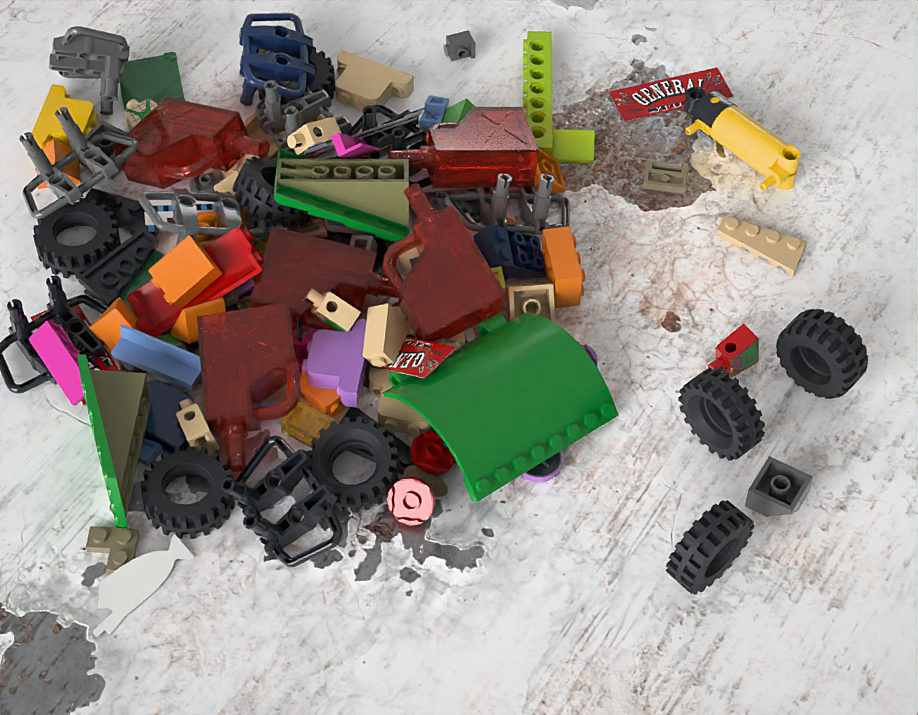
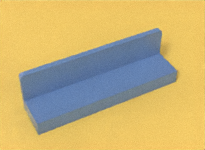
(158, 357)

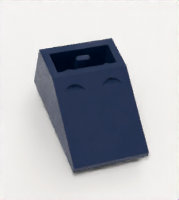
(512, 250)

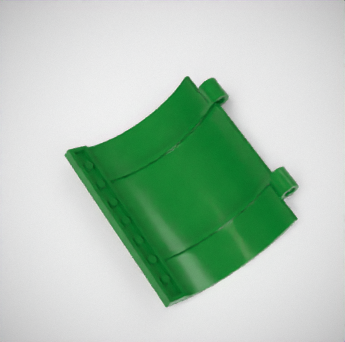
(509, 399)

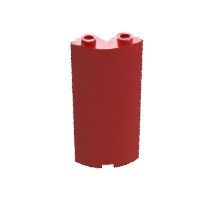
(235, 258)

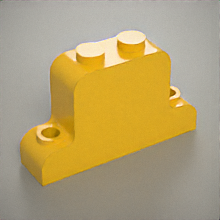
(48, 125)

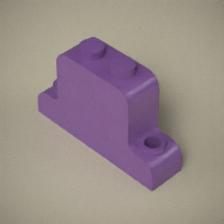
(338, 362)

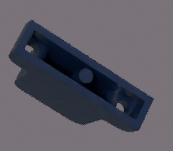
(162, 421)

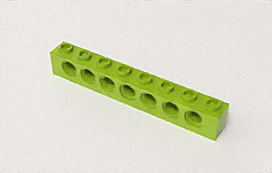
(538, 87)

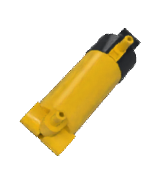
(743, 137)

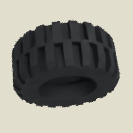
(822, 353)

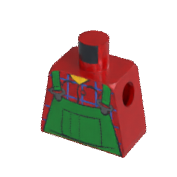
(737, 351)

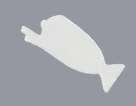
(135, 582)

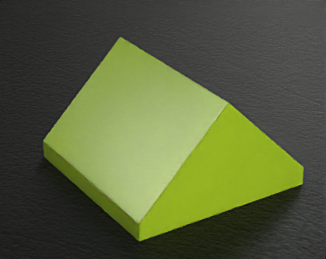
(573, 145)

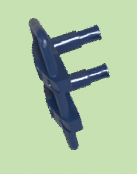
(272, 65)

